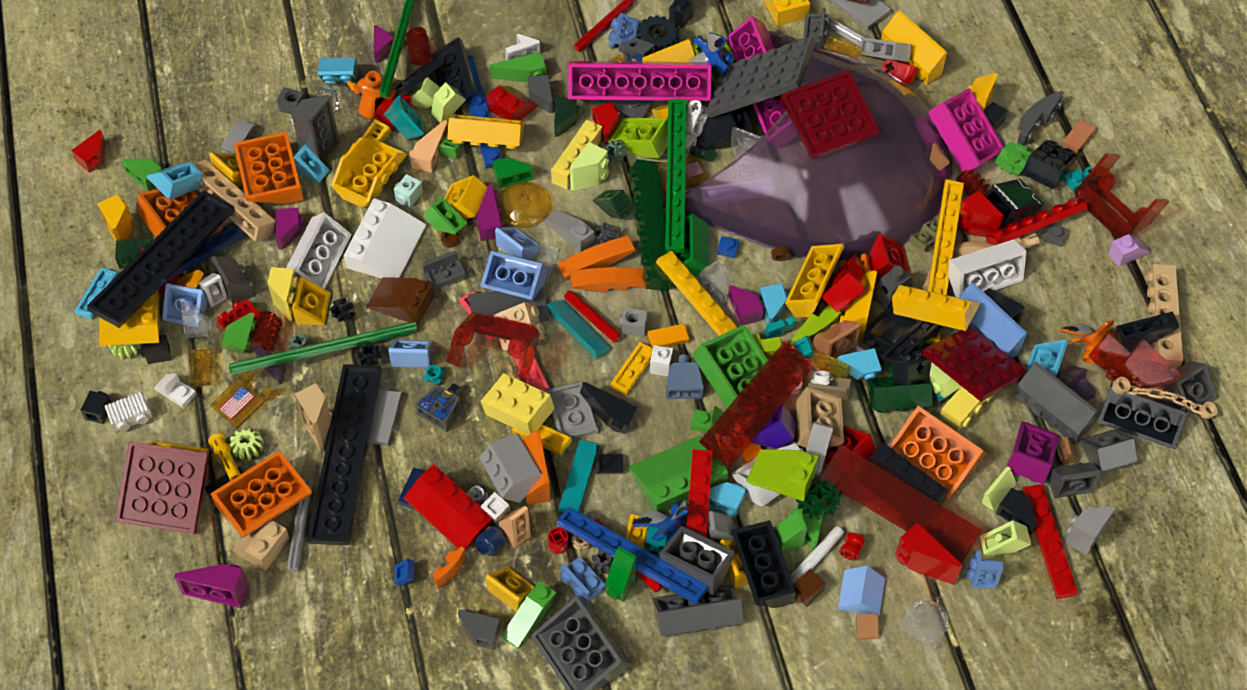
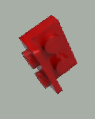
(239, 310)

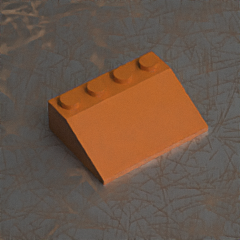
(268, 169)
(159, 211)
(937, 450)
(260, 494)

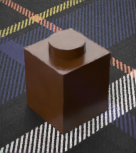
(808, 587)

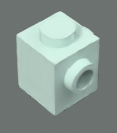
(408, 190)

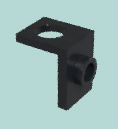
(608, 463)

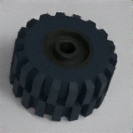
(658, 32)

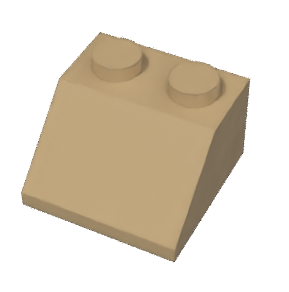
(263, 544)

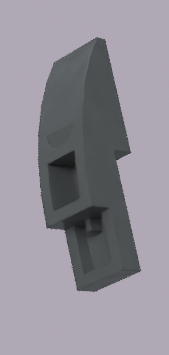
(1038, 115)

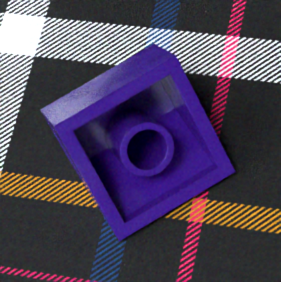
(778, 430)

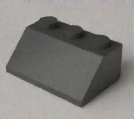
(698, 557)

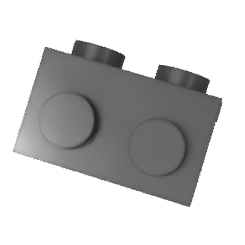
(816, 27)
(443, 270)

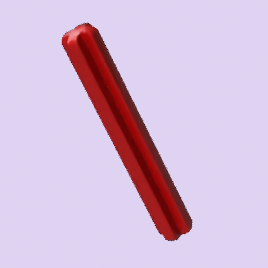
(592, 316)

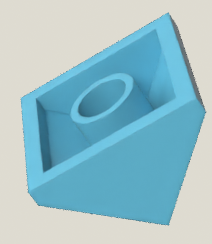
(1048, 355)

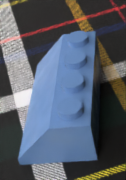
(994, 322)

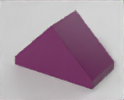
(382, 43)

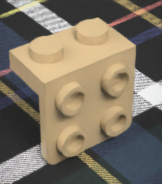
(524, 313)

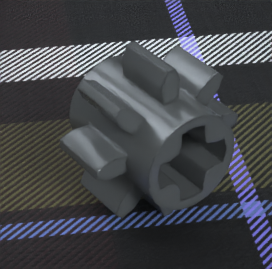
(605, 233)
(598, 562)

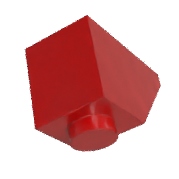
(607, 117)
(91, 151)

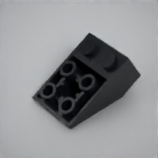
(718, 129)
(1049, 163)

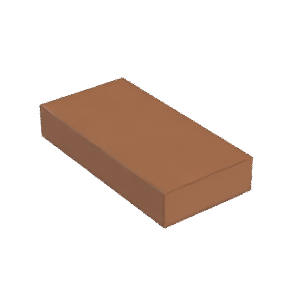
(1078, 136)

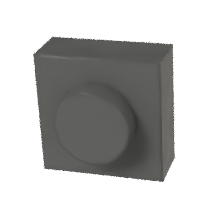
(1055, 235)

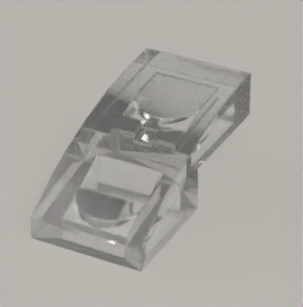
(548, 256)

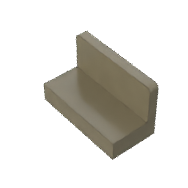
(838, 387)

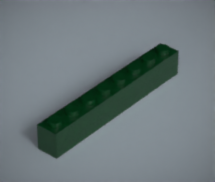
(650, 222)

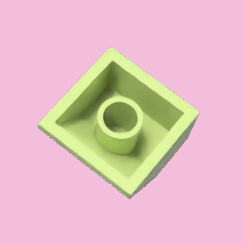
(589, 167)

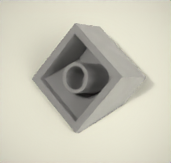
(1088, 527)

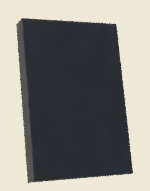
(417, 76)

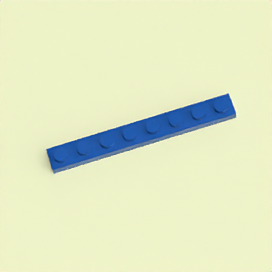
(478, 108)
(646, 562)

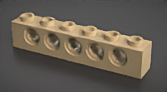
(246, 214)
(1164, 299)

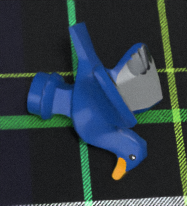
(712, 52)
(665, 524)

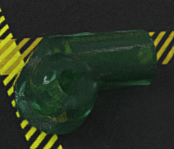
(703, 154)

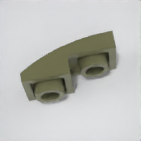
(926, 236)

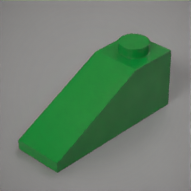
(621, 575)

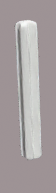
(818, 553)

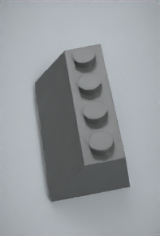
(316, 125)
(1055, 403)
(679, 615)

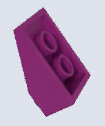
(1033, 452)
(215, 583)

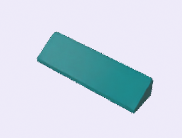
(578, 328)

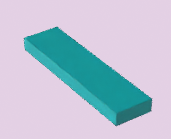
(578, 476)

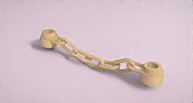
(1206, 410)

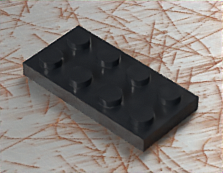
(455, 68)

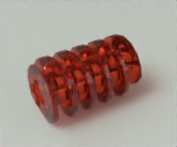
(418, 46)
(972, 182)
(266, 331)

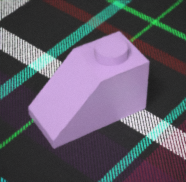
(1127, 250)

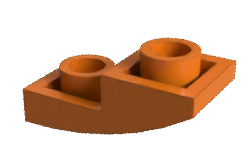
(454, 561)

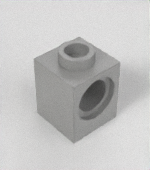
(640, 321)

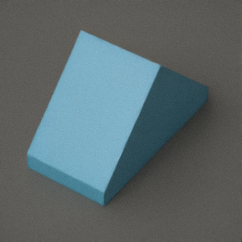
(310, 165)

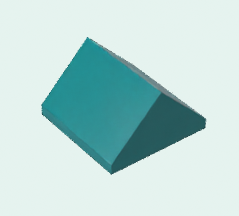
(405, 119)

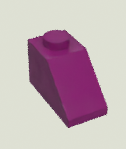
(287, 226)
(745, 305)

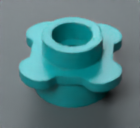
(434, 369)

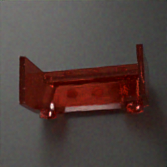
(1107, 207)
(522, 339)
(1142, 366)

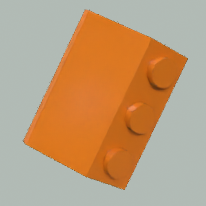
(541, 490)

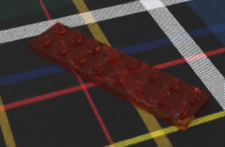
(756, 404)
(899, 502)

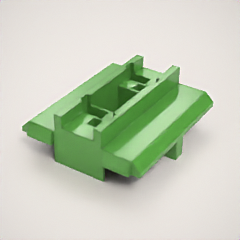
(1013, 158)

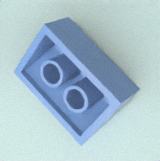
(514, 275)

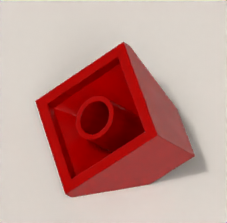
(886, 255)

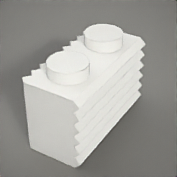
(128, 412)

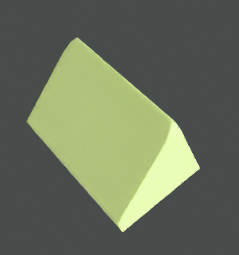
(999, 489)

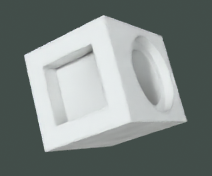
(661, 360)
(496, 508)

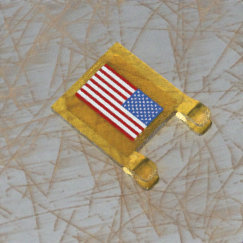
(695, 172)
(239, 401)

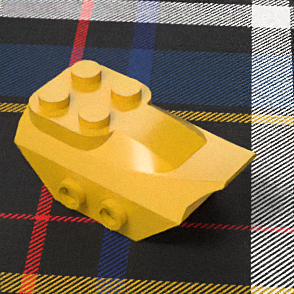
(365, 170)

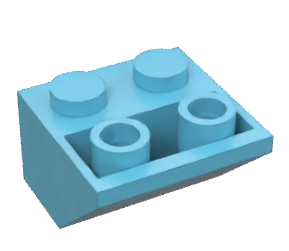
(338, 70)
(177, 179)

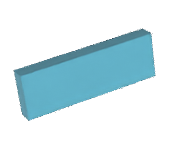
(101, 280)

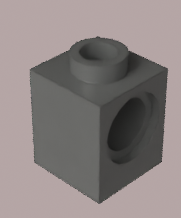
(288, 99)

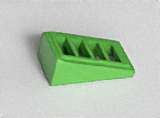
(450, 151)

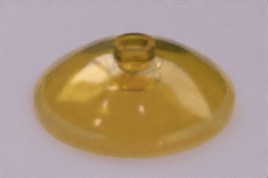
(528, 210)

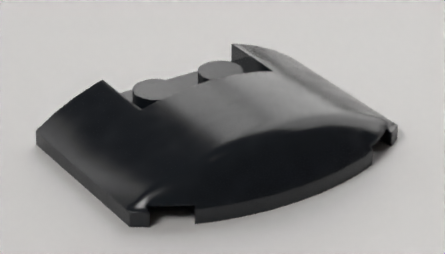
(897, 335)

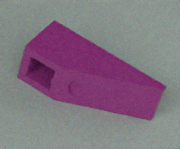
(488, 215)

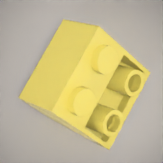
(282, 287)

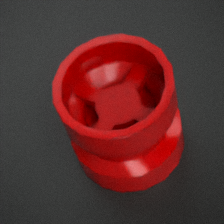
(560, 544)
(852, 546)

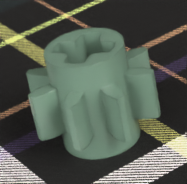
(616, 150)
(299, 341)

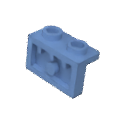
(623, 30)
(984, 573)
(582, 579)

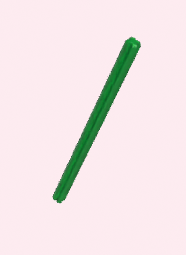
(396, 48)
(322, 348)

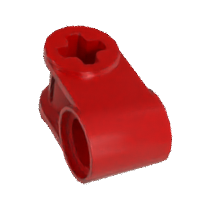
(902, 71)

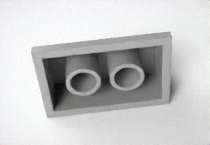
(511, 467)

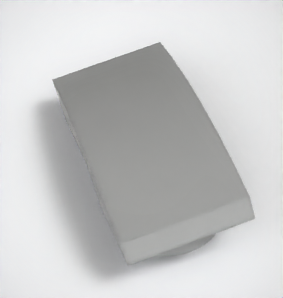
(239, 132)

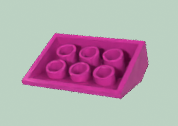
(966, 130)

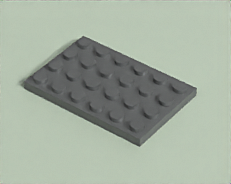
(761, 77)

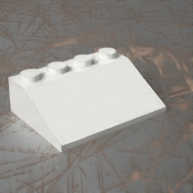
(384, 241)

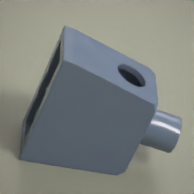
(684, 380)

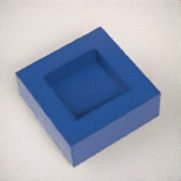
(728, 247)
(404, 572)

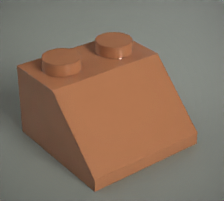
(838, 339)

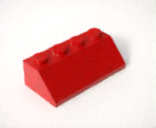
(447, 507)

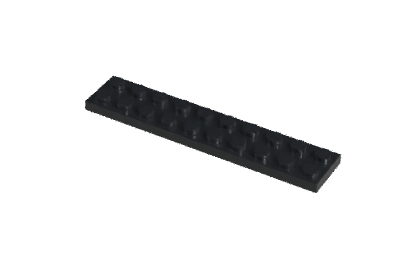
(160, 259)
(345, 455)

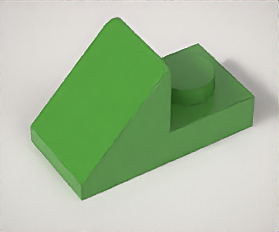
(704, 420)

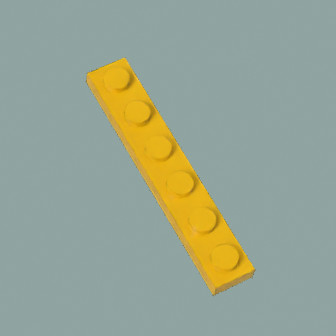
(695, 293)

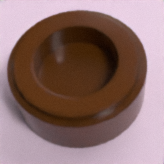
(449, 240)
(780, 253)

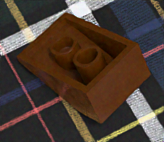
(402, 298)

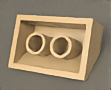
(821, 408)
(315, 414)

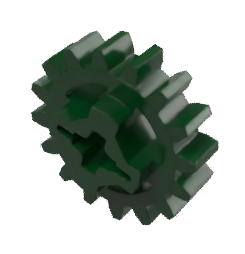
(820, 500)

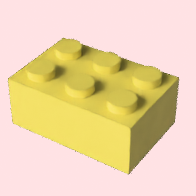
(517, 404)

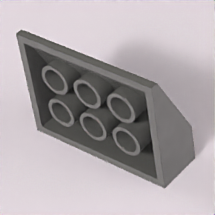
(580, 647)

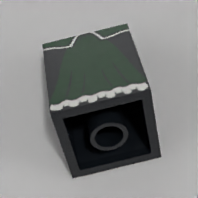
(1014, 201)

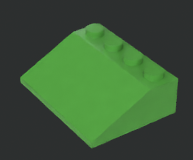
(730, 362)
(667, 475)

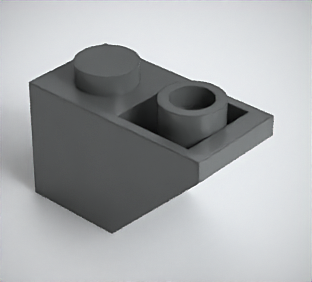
(540, 92)
(481, 629)

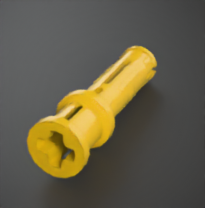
(223, 452)

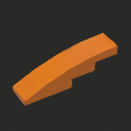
(597, 256)
(607, 278)

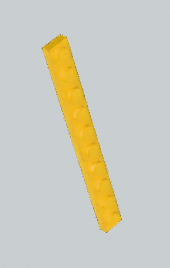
(945, 240)

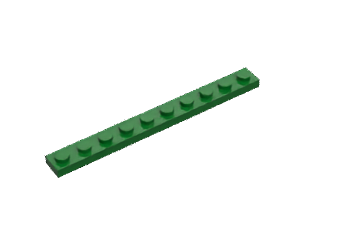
(676, 176)

